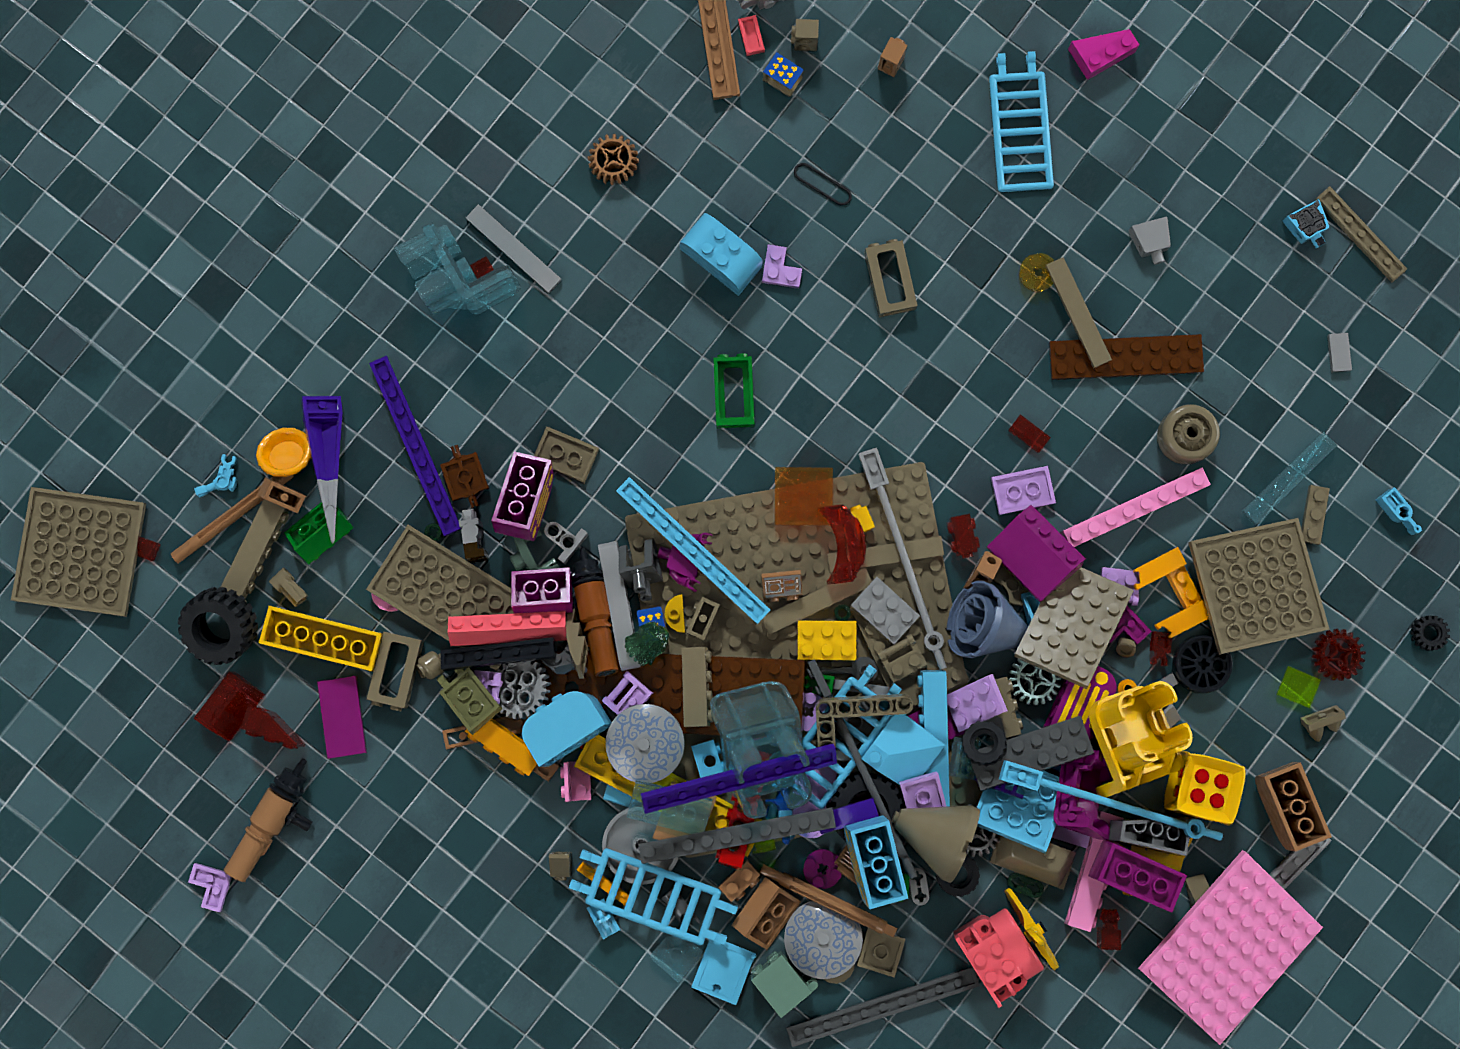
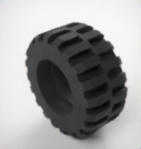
(200, 638)
(855, 784)

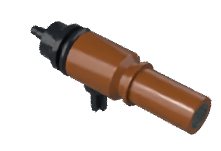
(594, 613)

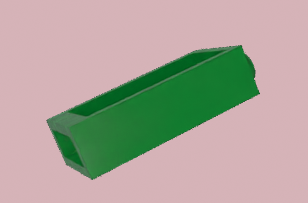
(720, 364)

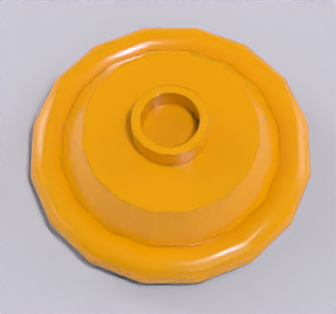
(283, 452)

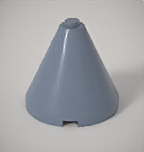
(983, 622)

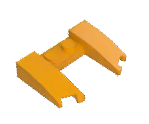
(1193, 605)

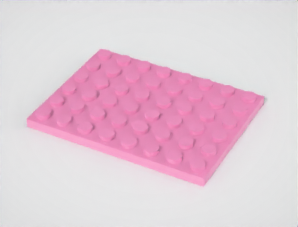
(1230, 947)

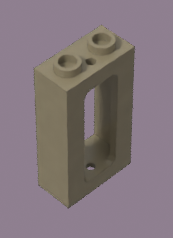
(883, 307)
(409, 673)

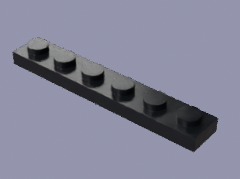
(498, 654)

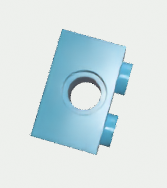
(704, 749)

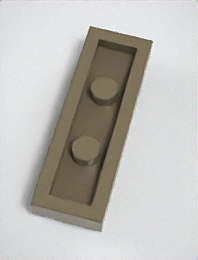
(1314, 514)

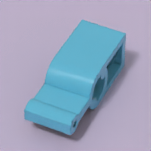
(1391, 503)

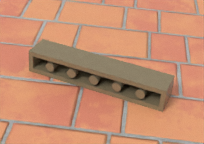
(255, 548)

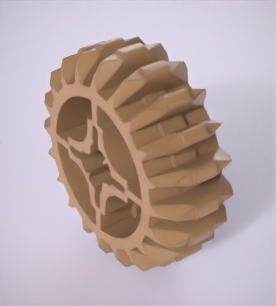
(607, 154)

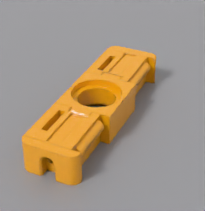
(605, 883)

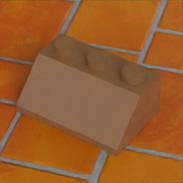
(766, 913)

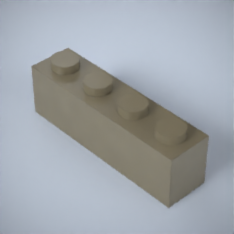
(696, 686)

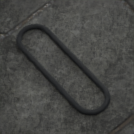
(816, 189)

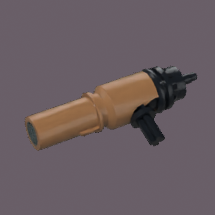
(268, 820)

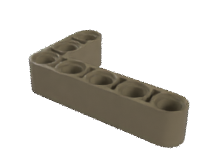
(854, 711)

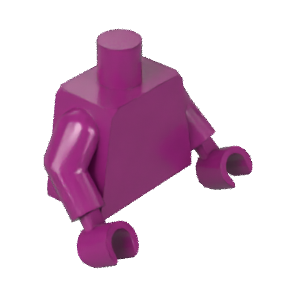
(679, 566)

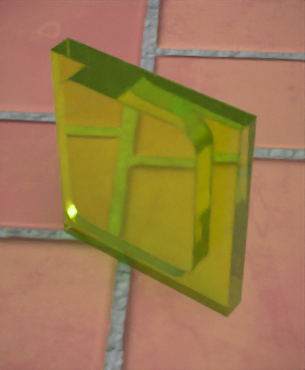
(1298, 687)

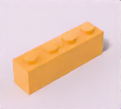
(505, 744)

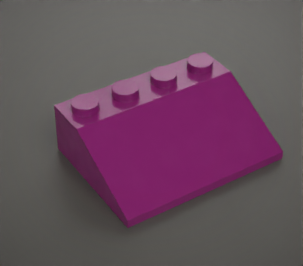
(1036, 553)

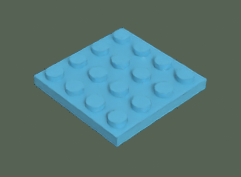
(1020, 820)

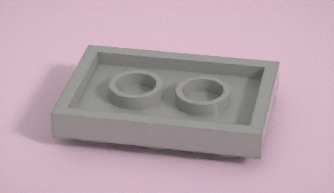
(885, 610)

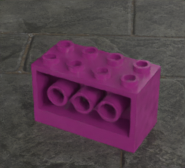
(1137, 875)

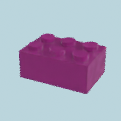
(542, 590)

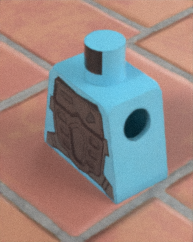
(1308, 224)

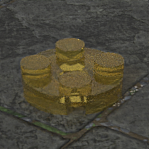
(1027, 275)

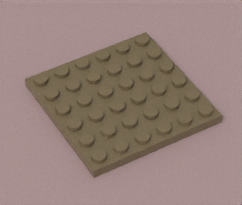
(78, 551)
(1258, 586)

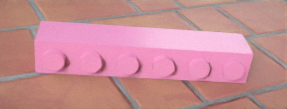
(1088, 891)

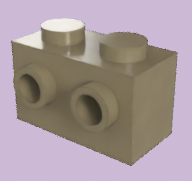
(703, 618)

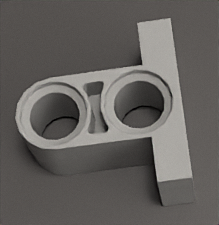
(562, 535)

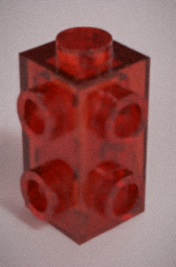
(964, 541)

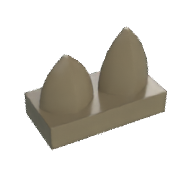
(1327, 717)

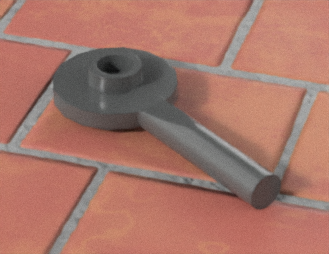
(857, 668)

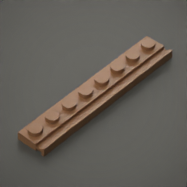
(719, 49)

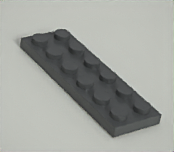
(1038, 750)

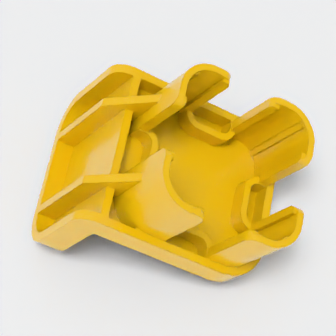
(1138, 737)

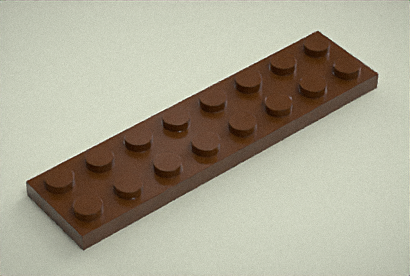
(1129, 357)

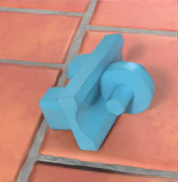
(604, 921)

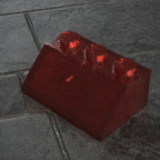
(228, 705)

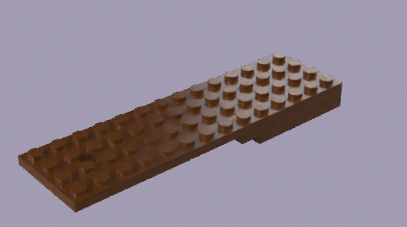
(666, 682)

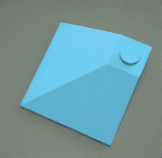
(903, 749)

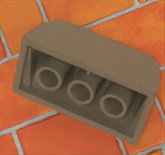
(1049, 868)

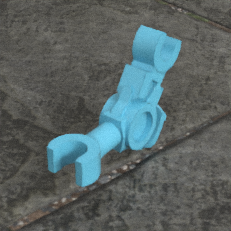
(223, 479)

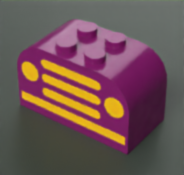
(523, 497)
(1077, 701)

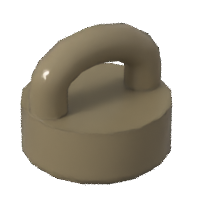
(1126, 647)

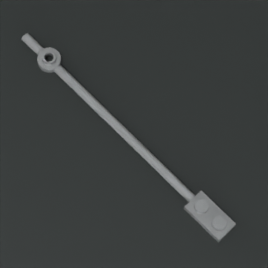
(877, 480)

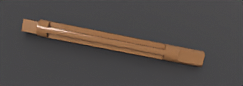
(221, 522)
(829, 901)

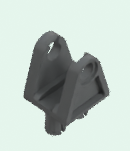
(642, 575)

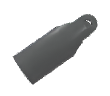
(680, 907)

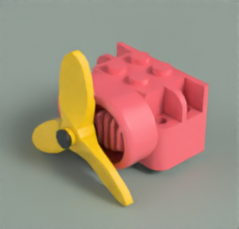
(1002, 951)

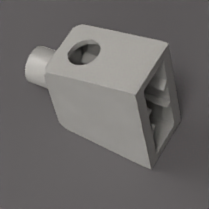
(1152, 238)

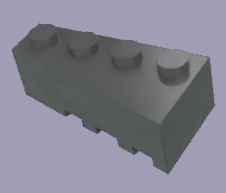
(1150, 835)

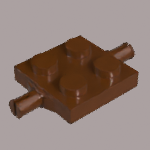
(464, 476)

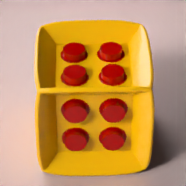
(1206, 788)

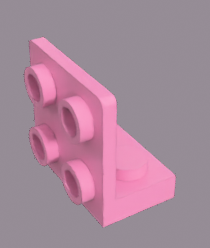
(576, 783)

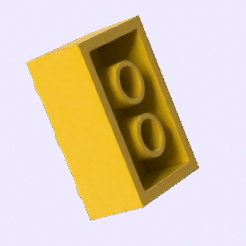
(826, 640)

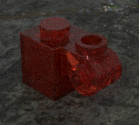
(1109, 935)

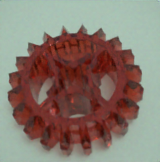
(1354, 648)

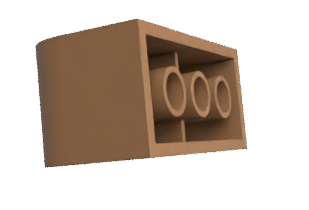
(1292, 807)

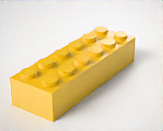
(320, 638)

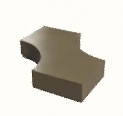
(1011, 585)

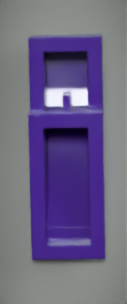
(853, 813)

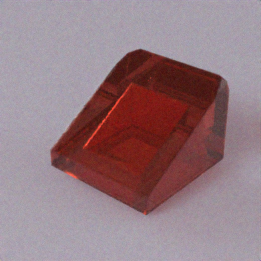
(147, 549)

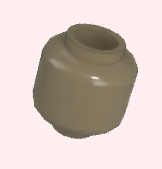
(429, 665)

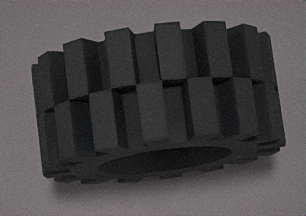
(1418, 635)

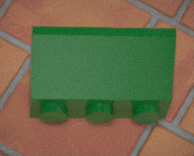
(311, 534)

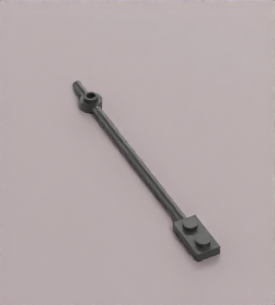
(823, 690)

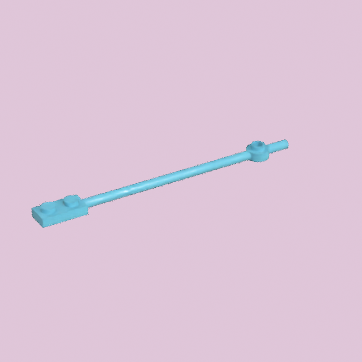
(1032, 779)

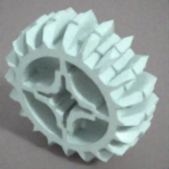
(1031, 687)

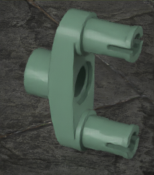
(524, 558)

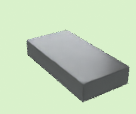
(1339, 352)

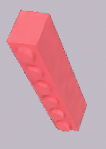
(506, 628)

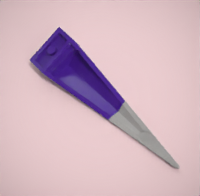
(323, 430)

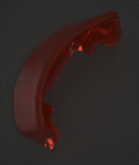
(849, 540)

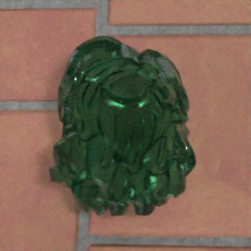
(647, 643)

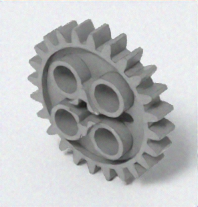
(535, 689)

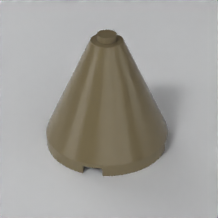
(939, 835)

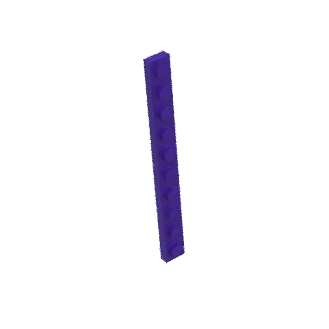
(415, 445)
(727, 781)

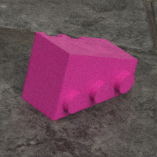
(1102, 51)

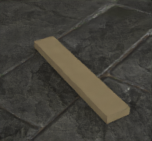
(1361, 234)
(1078, 312)
(889, 553)
(815, 602)

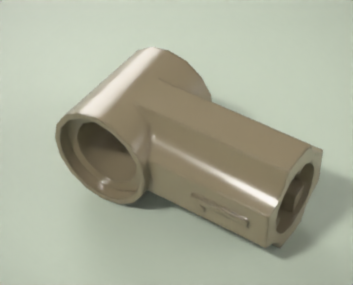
(285, 583)

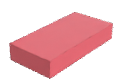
(751, 35)

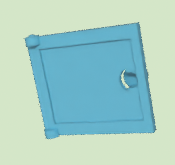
(723, 971)

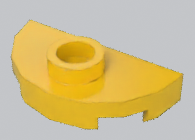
(675, 614)

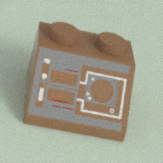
(781, 585)

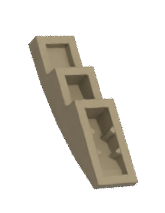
(577, 643)

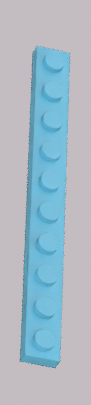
(693, 550)

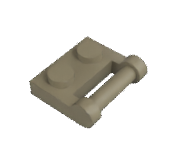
(905, 664)

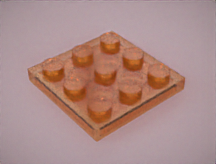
(800, 493)

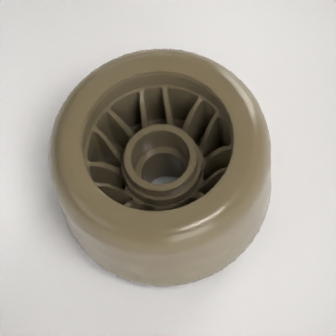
(1176, 443)

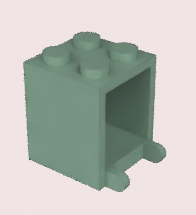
(781, 983)

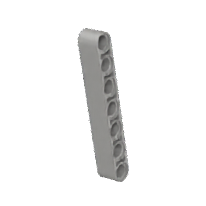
(618, 602)

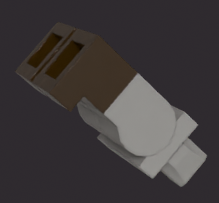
(472, 537)

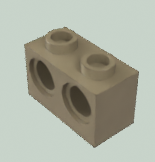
(805, 35)

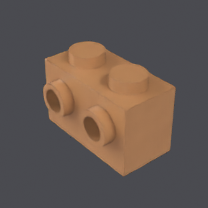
(739, 880)

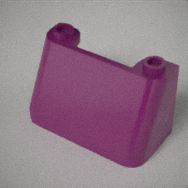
(1078, 813)

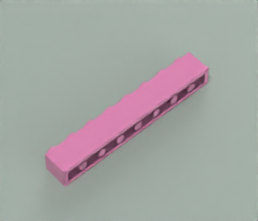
(1136, 508)

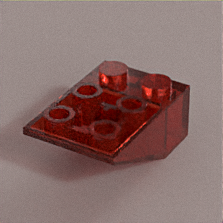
(270, 725)

